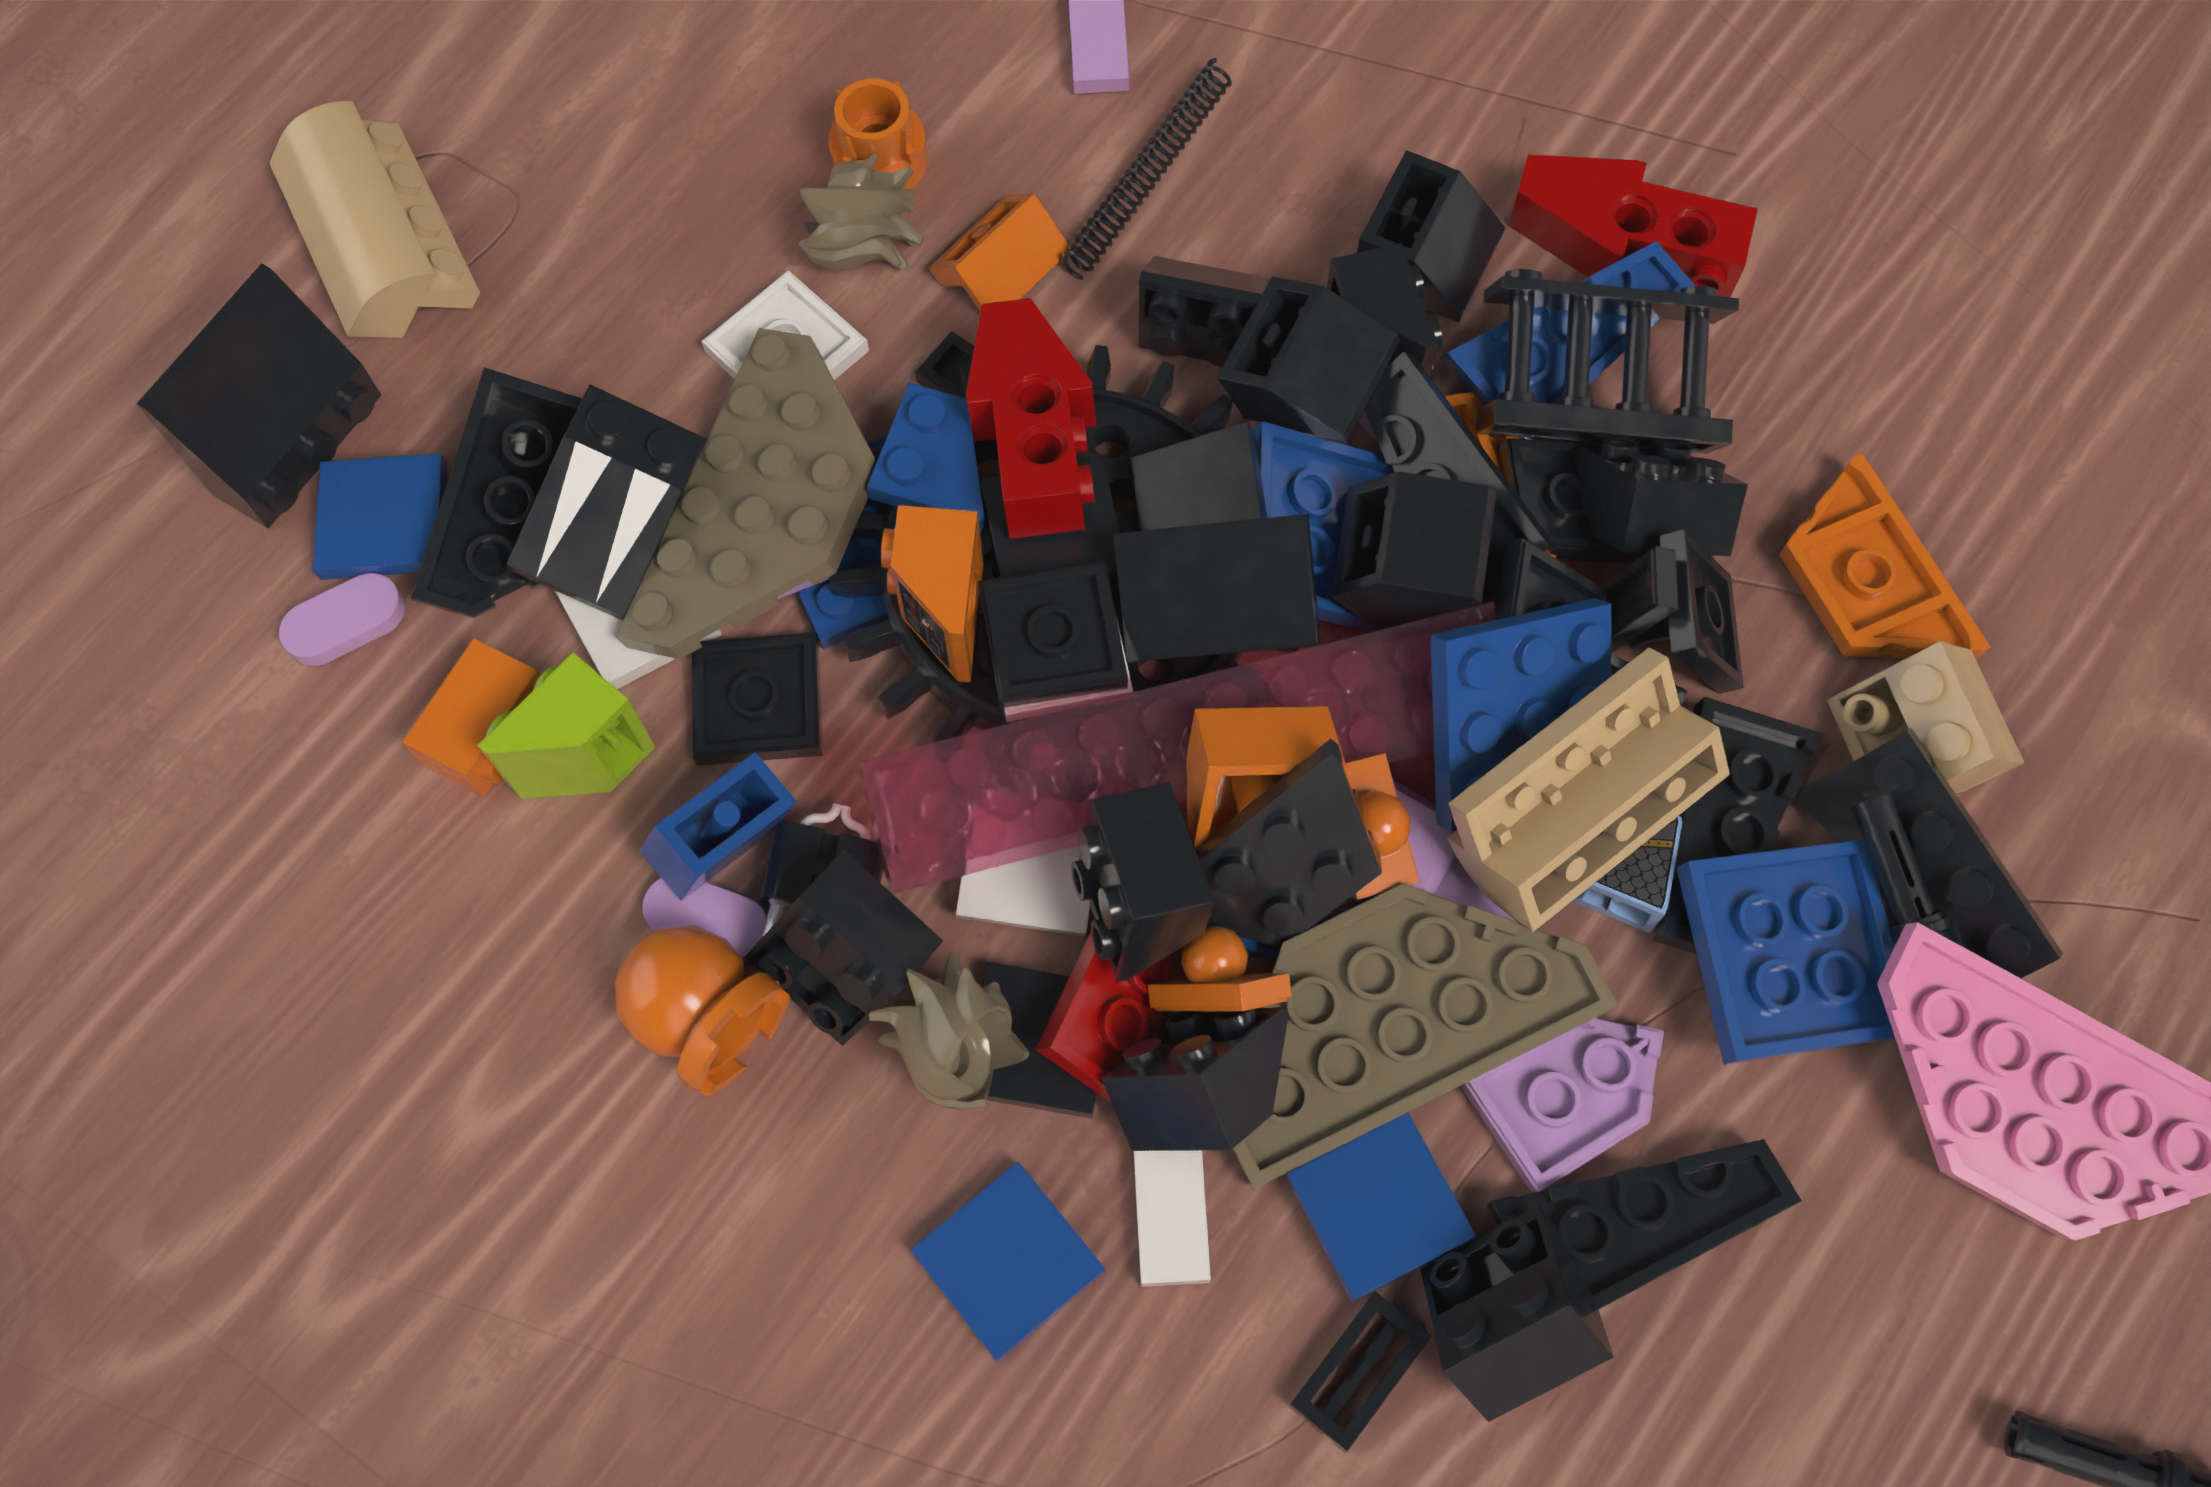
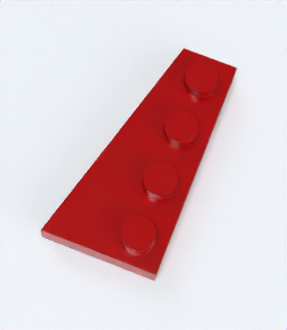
(1101, 1017)

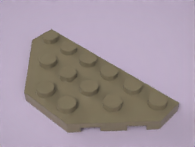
(761, 505)
(1404, 1009)

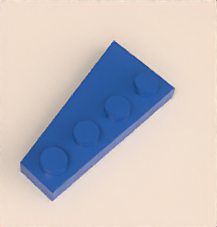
(1483, 360)

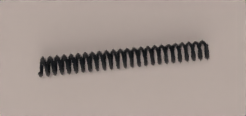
(1122, 195)

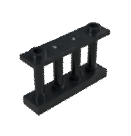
(1574, 414)

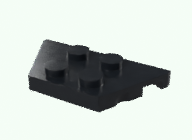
(1291, 853)

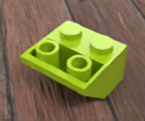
(567, 736)

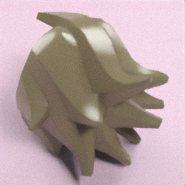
(859, 217)
(952, 1036)

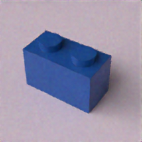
(717, 826)

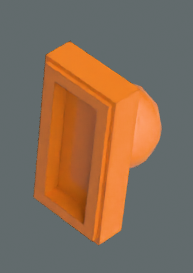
(1386, 820)
(1217, 978)

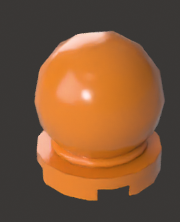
(691, 1000)

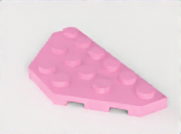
(2041, 1096)

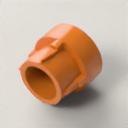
(877, 119)

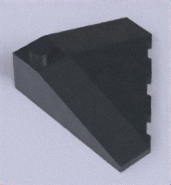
(490, 493)

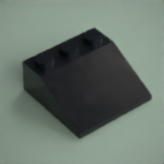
(260, 398)

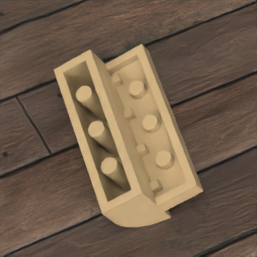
(369, 220)
(1585, 792)

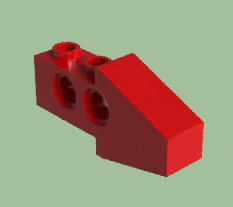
(1603, 211)
(1037, 407)

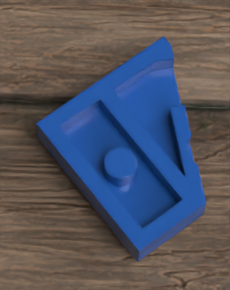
(929, 455)

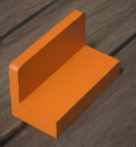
(1003, 252)

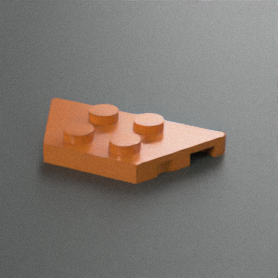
(1874, 575)

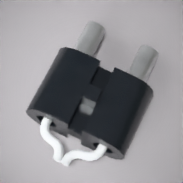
(805, 852)

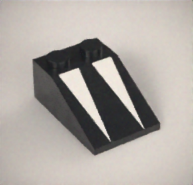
(605, 502)

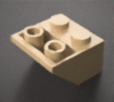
(1945, 705)

